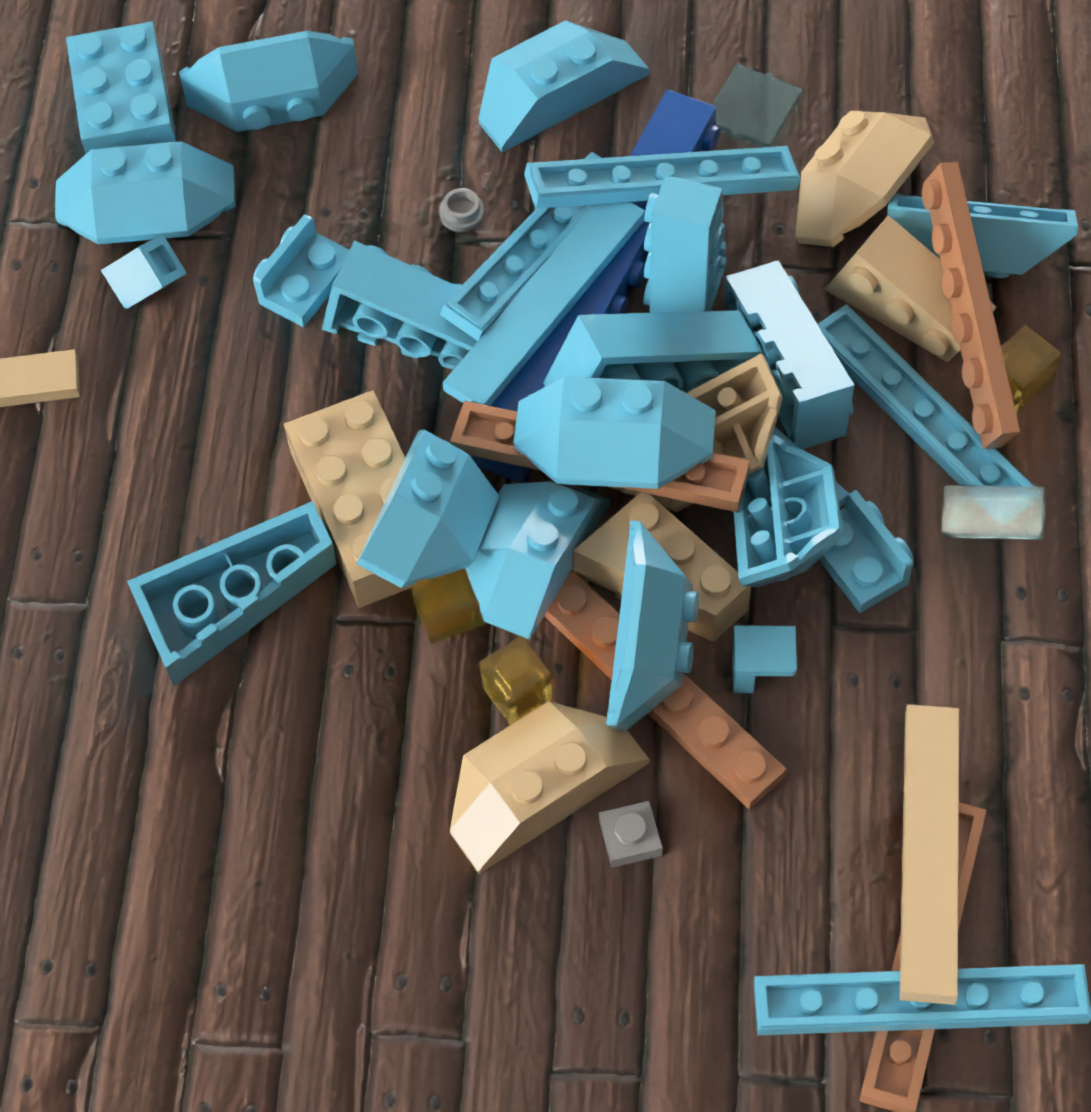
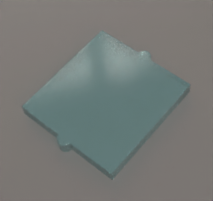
(754, 106)

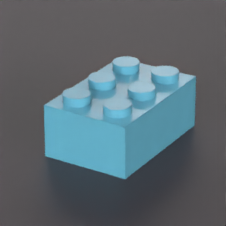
(120, 87)

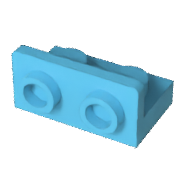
(299, 272)
(867, 558)

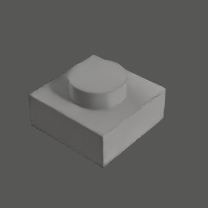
(630, 834)

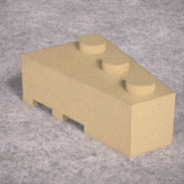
(900, 287)
(604, 556)

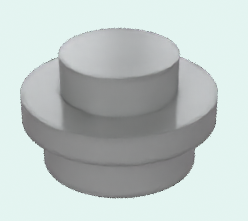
(461, 210)

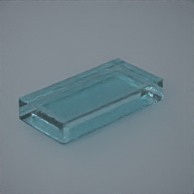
(994, 512)

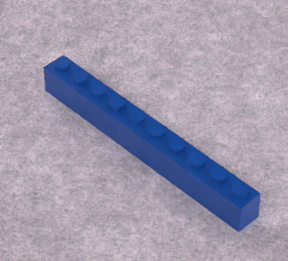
(675, 127)

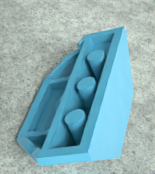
(270, 79)
(553, 80)
(144, 192)
(1007, 236)
(614, 432)
(430, 515)
(786, 516)
(531, 550)
(651, 630)

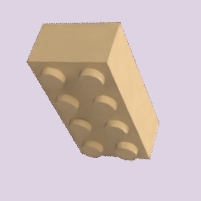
(348, 469)

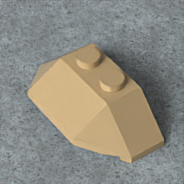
(857, 173)
(745, 416)
(536, 778)

